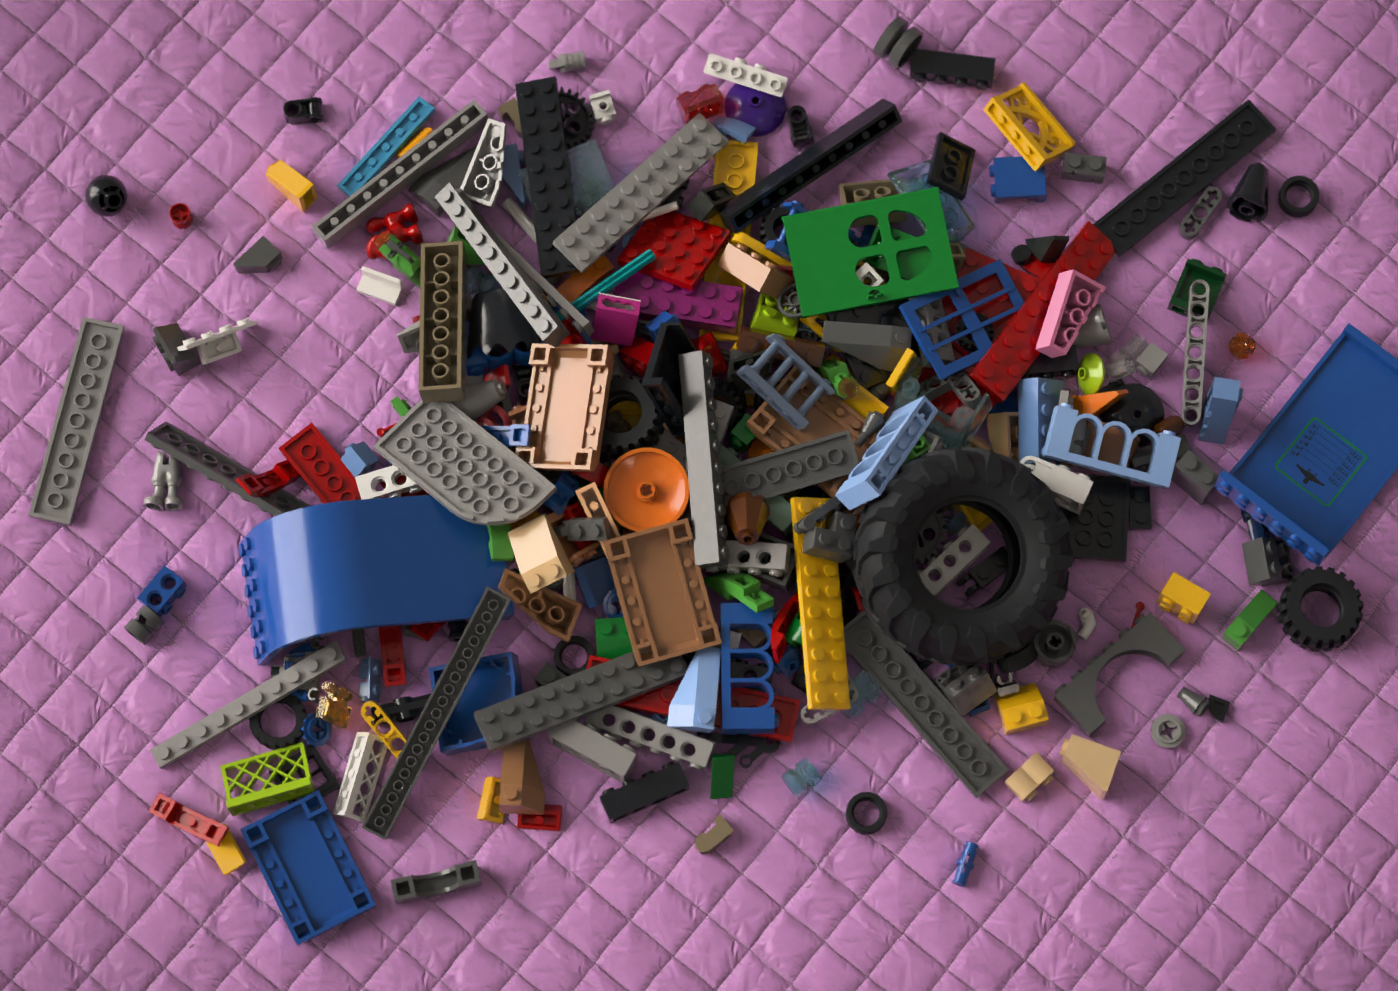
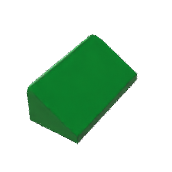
(722, 776)

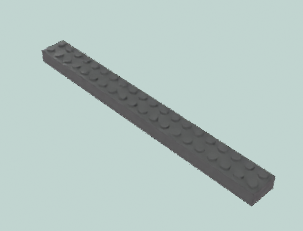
(436, 713)

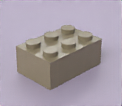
(869, 190)

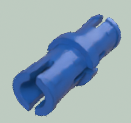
(970, 850)

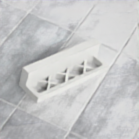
(350, 791)

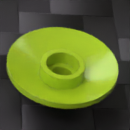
(1090, 373)

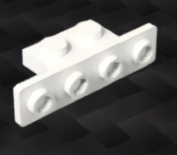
(745, 75)
(220, 344)

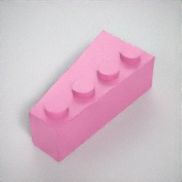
(1067, 312)

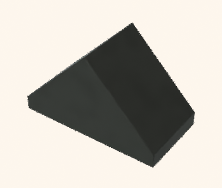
(1047, 248)

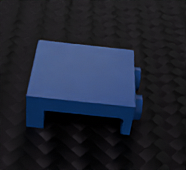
(1016, 180)
(595, 581)

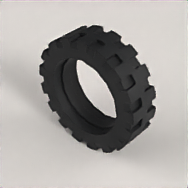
(290, 739)

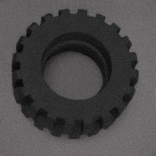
(645, 431)
(1335, 586)

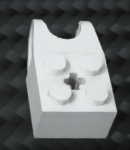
(1068, 488)

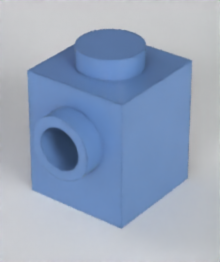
(359, 459)

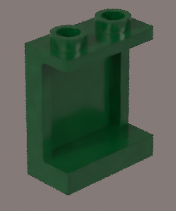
(1193, 271)

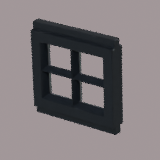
(326, 788)

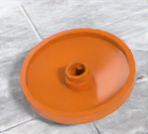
(646, 489)

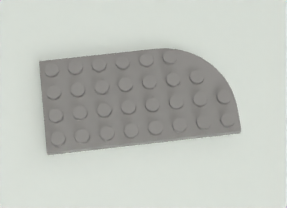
(463, 465)

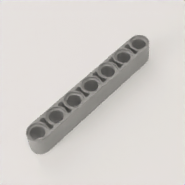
(1195, 342)

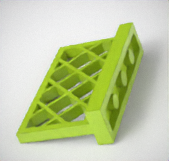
(275, 793)

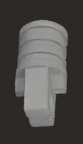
(568, 62)

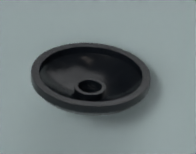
(1139, 399)

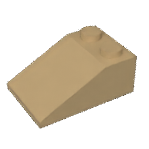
(539, 553)

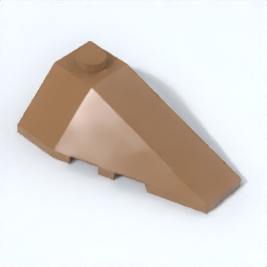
(1004, 433)
(546, 607)
(520, 781)

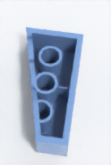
(1035, 408)
(1219, 409)

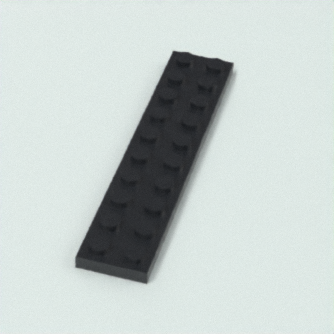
(547, 170)
(1185, 177)

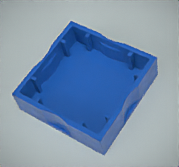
(492, 682)

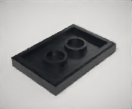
(951, 166)

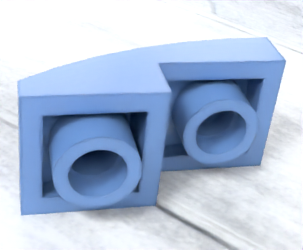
(739, 130)

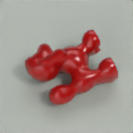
(394, 223)

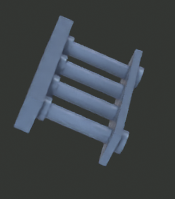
(767, 390)

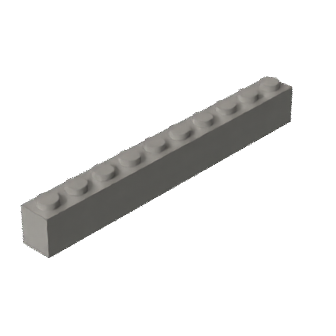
(400, 174)

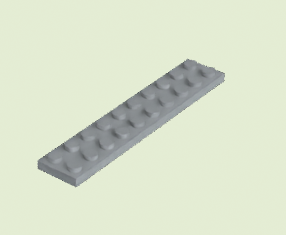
(640, 192)
(76, 421)

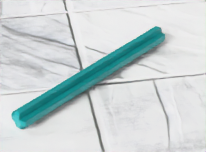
(612, 281)

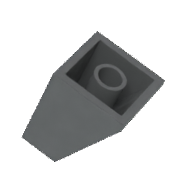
(1196, 474)

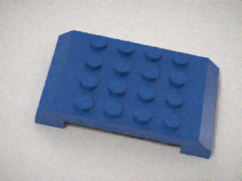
(308, 867)

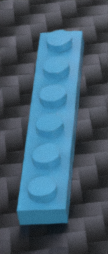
(387, 146)

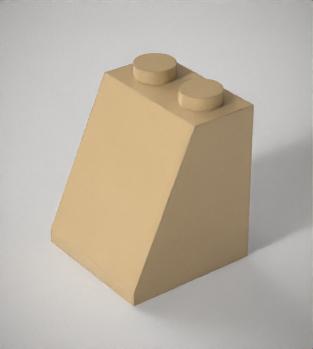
(1090, 763)

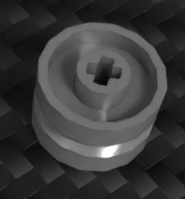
(898, 42)

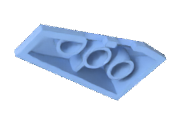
(696, 697)

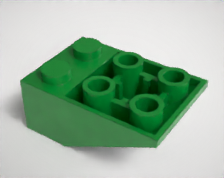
(910, 262)

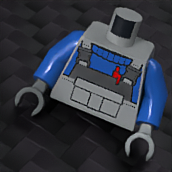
(311, 690)

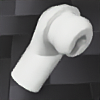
(1088, 622)

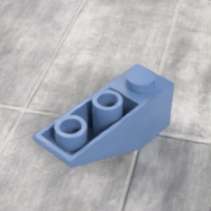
(511, 176)

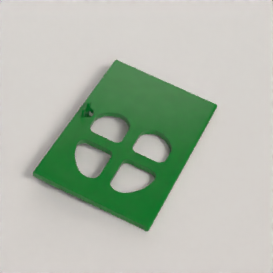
(827, 260)

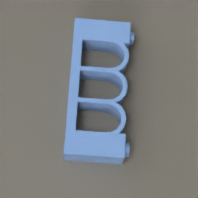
(887, 453)
(1161, 462)

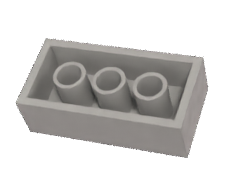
(595, 749)

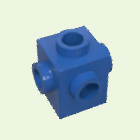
(789, 662)

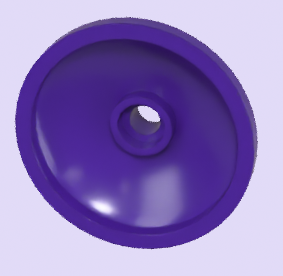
(764, 116)

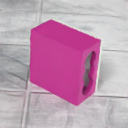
(615, 319)

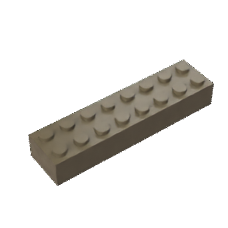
(442, 322)

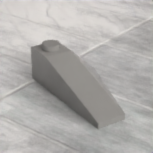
(485, 169)

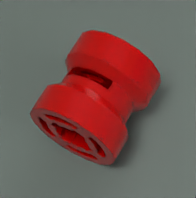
(179, 211)

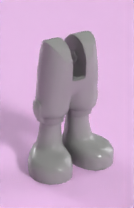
(163, 475)

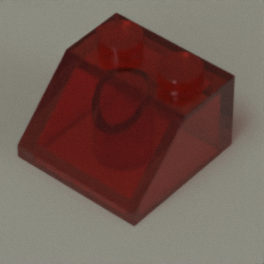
(705, 100)

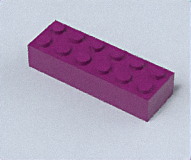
(705, 308)

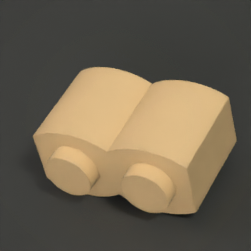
(1029, 777)

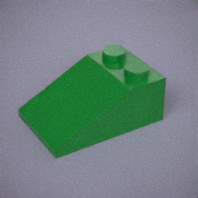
(612, 638)

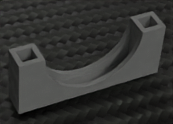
(1145, 638)

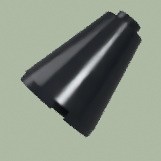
(1250, 195)

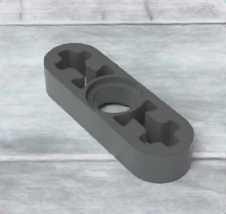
(1199, 204)

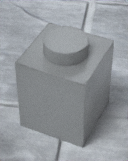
(1150, 361)

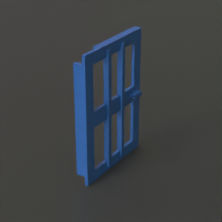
(968, 315)

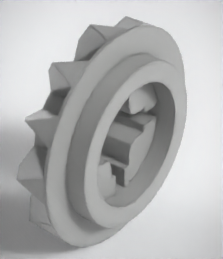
(1170, 721)

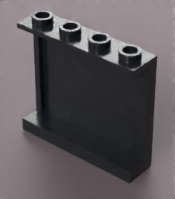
(663, 374)

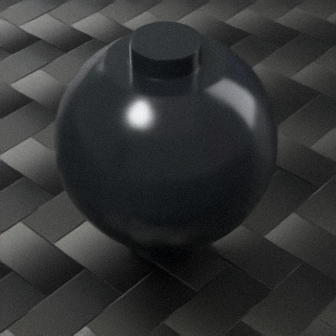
(106, 195)

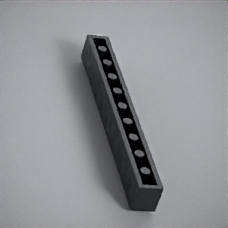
(809, 165)

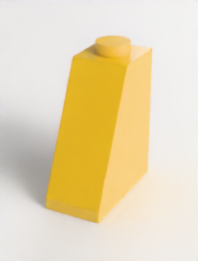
(292, 185)

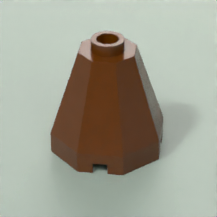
(747, 516)

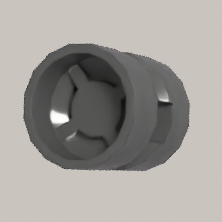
(144, 625)

